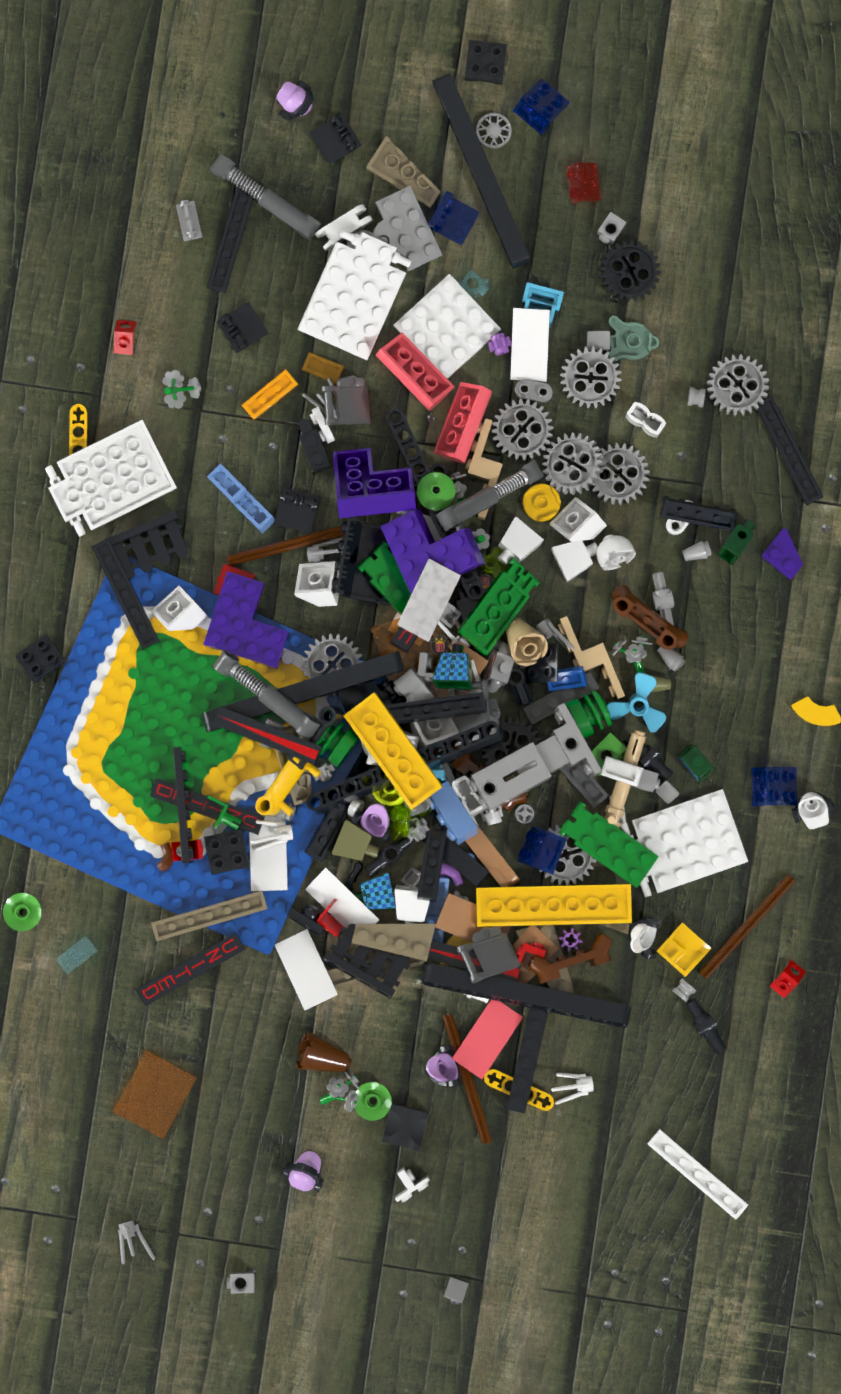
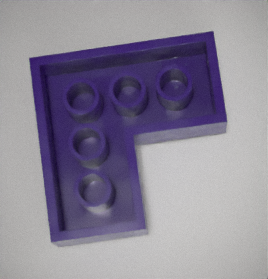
(370, 492)
(414, 545)
(235, 628)

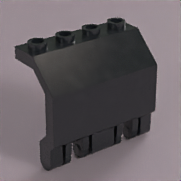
(356, 545)

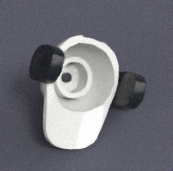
(813, 810)
(642, 936)

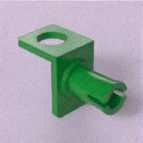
(224, 816)

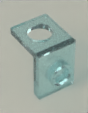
(482, 286)

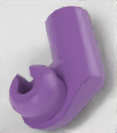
(450, 871)

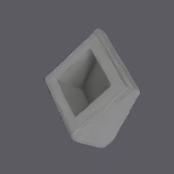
(599, 339)
(667, 792)
(411, 878)
(456, 1289)

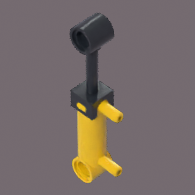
(294, 769)

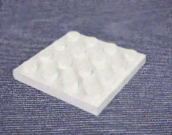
(447, 326)

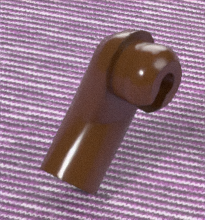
(166, 861)

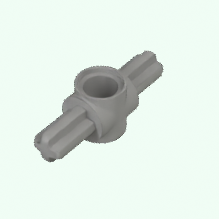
(662, 597)

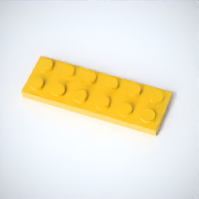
(393, 751)

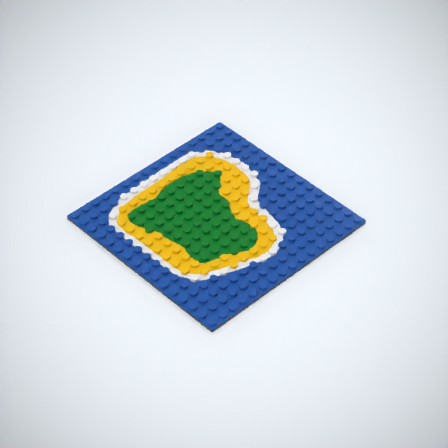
(114, 732)

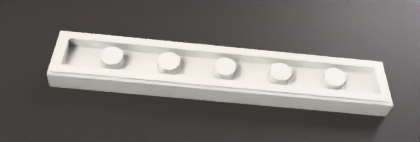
(697, 1174)

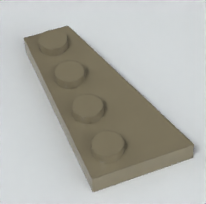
(400, 172)
(302, 788)
(400, 939)
(564, 982)

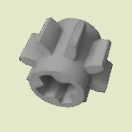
(326, 770)
(418, 829)

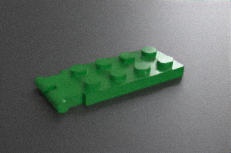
(387, 577)
(498, 607)
(609, 845)

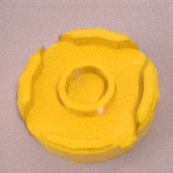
(541, 502)

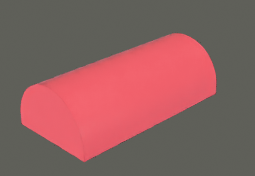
(415, 371)
(462, 422)

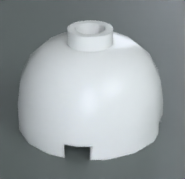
(614, 551)

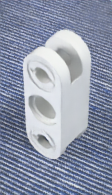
(347, 222)

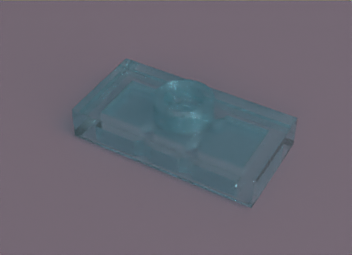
(76, 955)

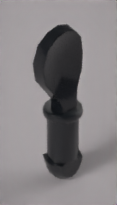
(353, 876)

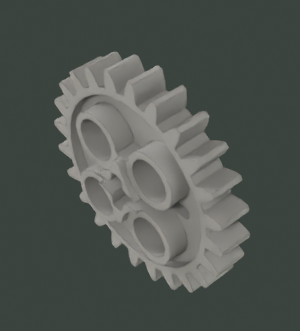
(589, 395)
(724, 395)
(535, 441)
(630, 461)
(564, 478)
(319, 653)
(571, 871)

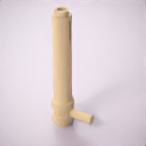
(614, 809)

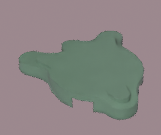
(630, 340)

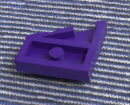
(783, 555)

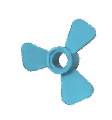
(644, 685)

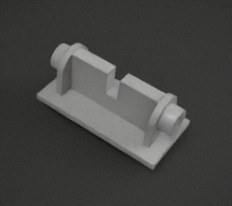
(189, 220)

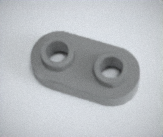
(533, 391)

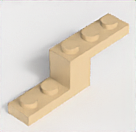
(482, 467)
(592, 658)

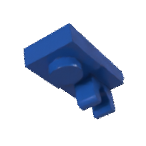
(569, 678)

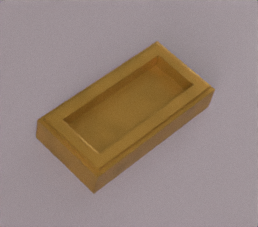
(322, 367)

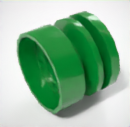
(589, 713)
(337, 743)

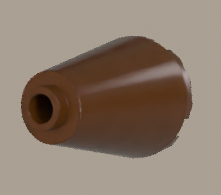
(321, 1055)

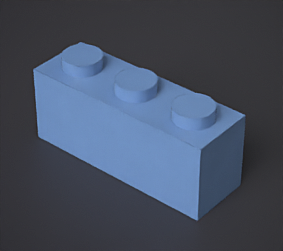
(453, 814)

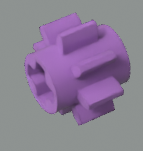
(499, 344)
(575, 936)

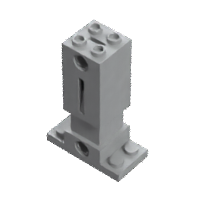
(534, 764)

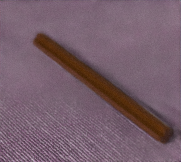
(283, 546)
(747, 926)
(468, 1082)

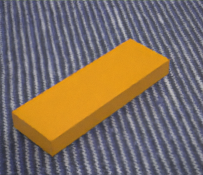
(269, 394)

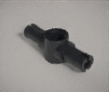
(651, 760)
(382, 861)
(705, 1025)

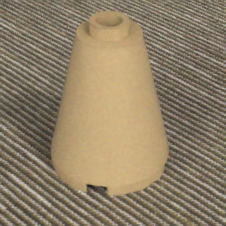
(525, 642)

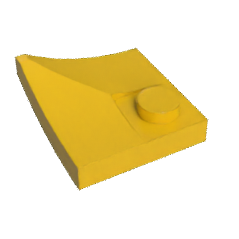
(684, 949)

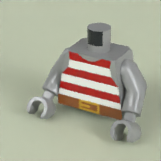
(498, 667)

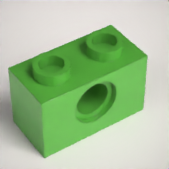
(611, 744)

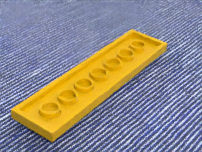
(554, 905)

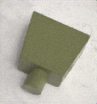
(354, 843)

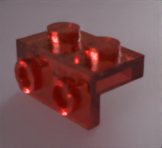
(583, 182)

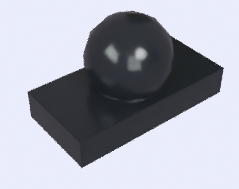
(307, 918)

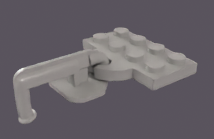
(405, 228)

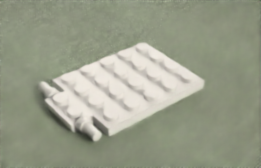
(354, 294)
(110, 478)
(690, 841)

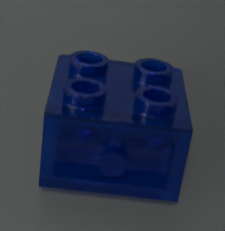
(540, 106)
(453, 219)
(774, 786)
(542, 850)

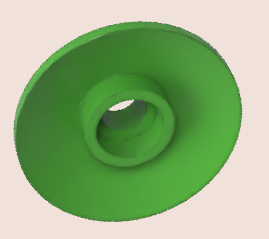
(436, 501)
(12, 909)
(366, 1108)

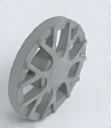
(493, 130)

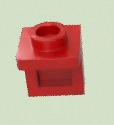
(535, 948)

